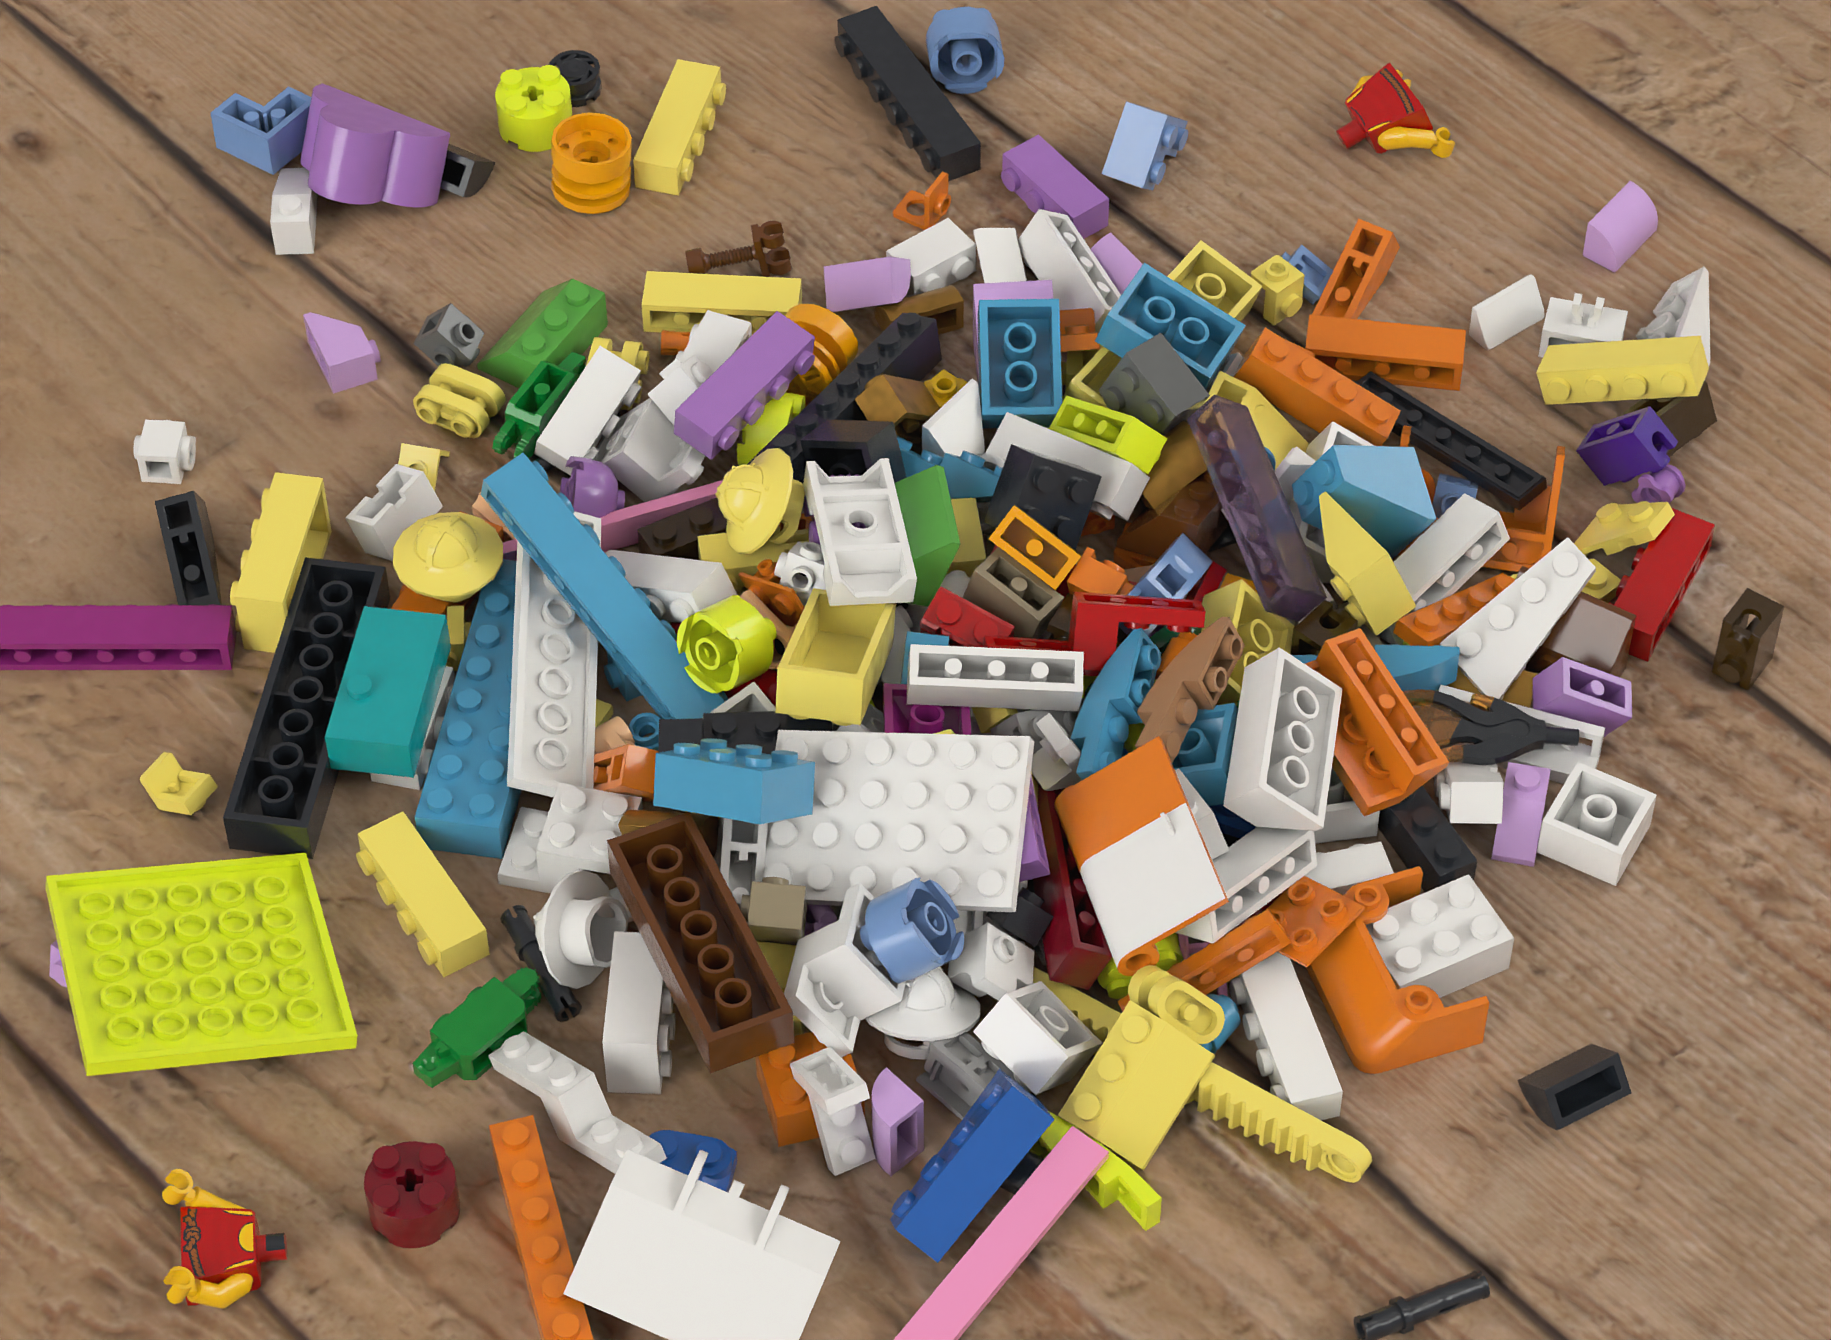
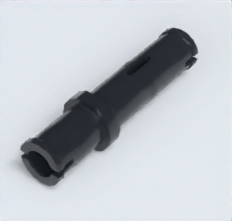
(527, 949)
(1405, 1313)

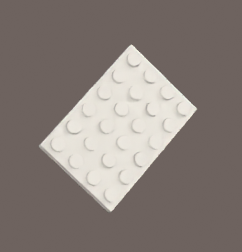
(905, 812)

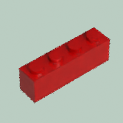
(1662, 578)

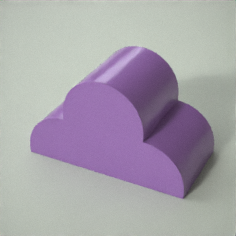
(370, 152)

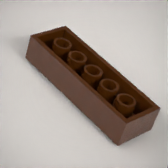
(700, 942)

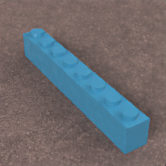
(596, 589)

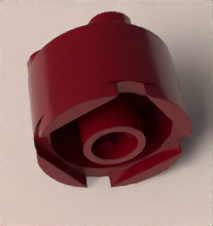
(412, 1193)

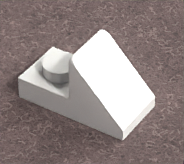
(1057, 759)

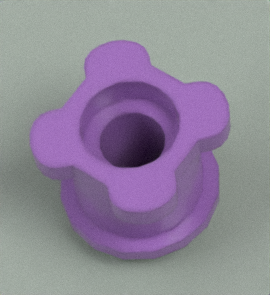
(1660, 486)

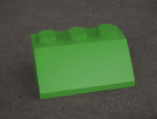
(550, 329)
(929, 529)

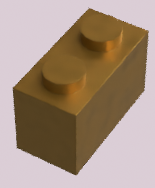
(898, 401)

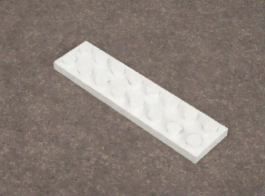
(550, 685)

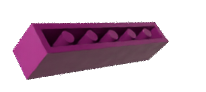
(117, 637)

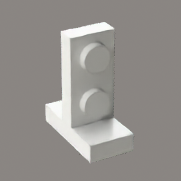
(836, 1104)

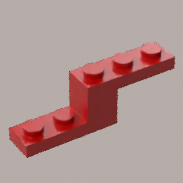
(1096, 624)

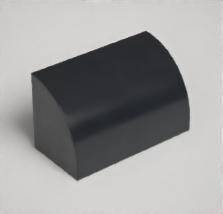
(465, 172)
(1575, 1086)

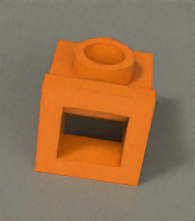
(1098, 577)

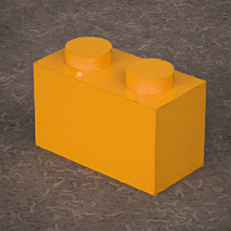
(1034, 547)

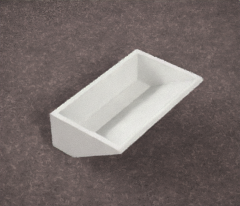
(698, 1258)

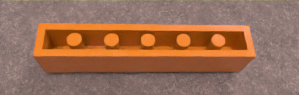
(537, 1229)

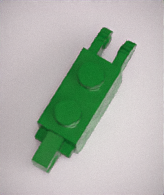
(536, 404)
(478, 1028)

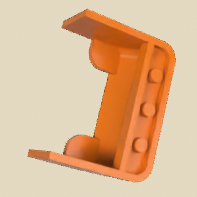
(1529, 529)
(1372, 1017)

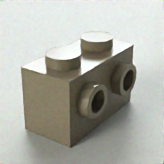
(1013, 594)
(775, 911)

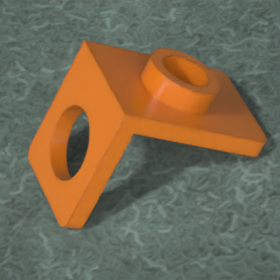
(935, 202)

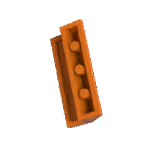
(1380, 739)

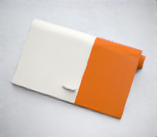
(1139, 853)

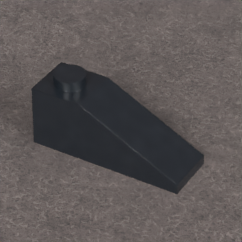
(189, 548)

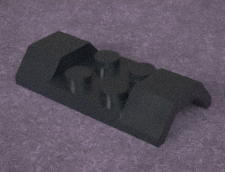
(736, 728)

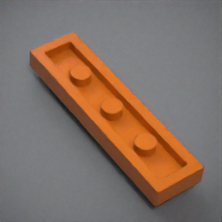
(1438, 620)
(1230, 954)

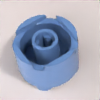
(964, 49)
(912, 929)

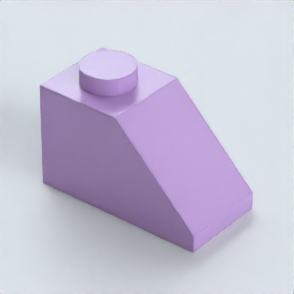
(341, 351)
(1521, 814)

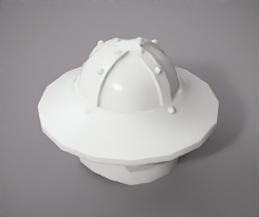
(579, 928)
(928, 1012)

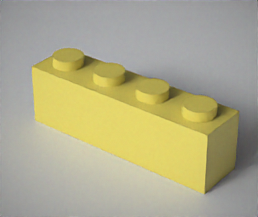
(678, 127)
(681, 299)
(1623, 370)
(422, 894)

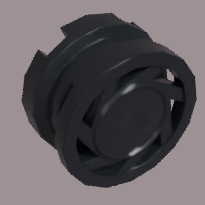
(580, 75)

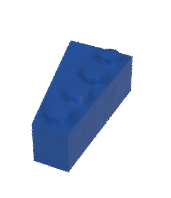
(970, 1166)

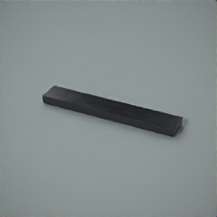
(1459, 447)

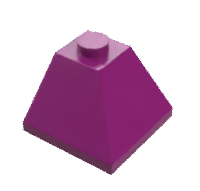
(921, 719)

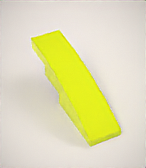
(1112, 1181)

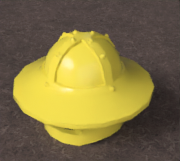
(758, 499)
(448, 556)

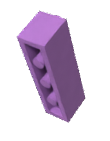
(744, 385)

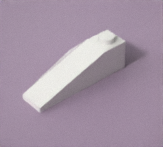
(1683, 311)

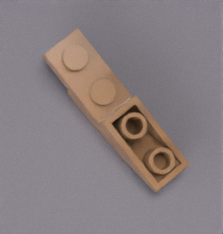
(1189, 684)

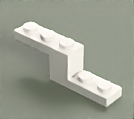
(572, 1102)

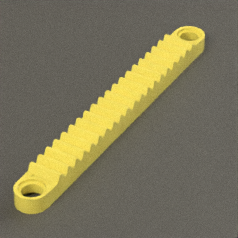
(1242, 1102)

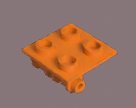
(778, 598)
(1312, 918)

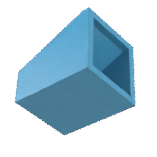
(1375, 486)

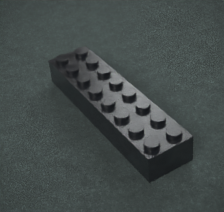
(285, 766)

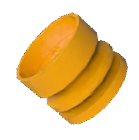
(591, 163)
(833, 348)

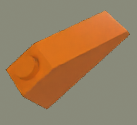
(1358, 271)
(626, 771)

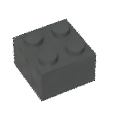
(1154, 386)

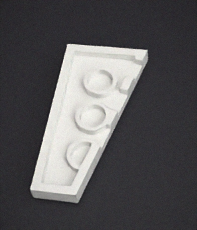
(1519, 619)

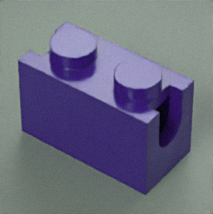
(1627, 446)

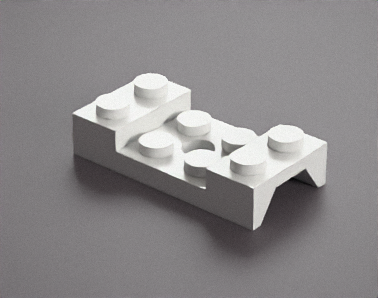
(861, 563)

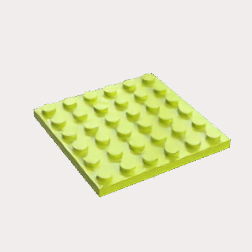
(198, 963)

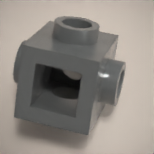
(449, 337)

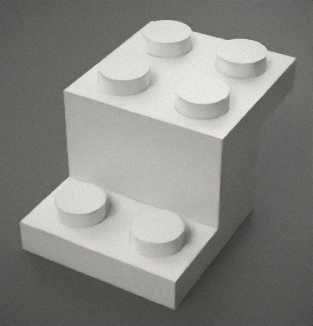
(649, 454)
(565, 838)
(838, 979)

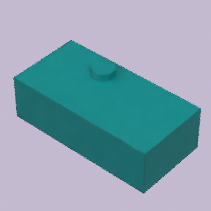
(388, 692)

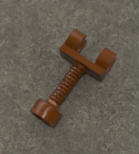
(701, 263)

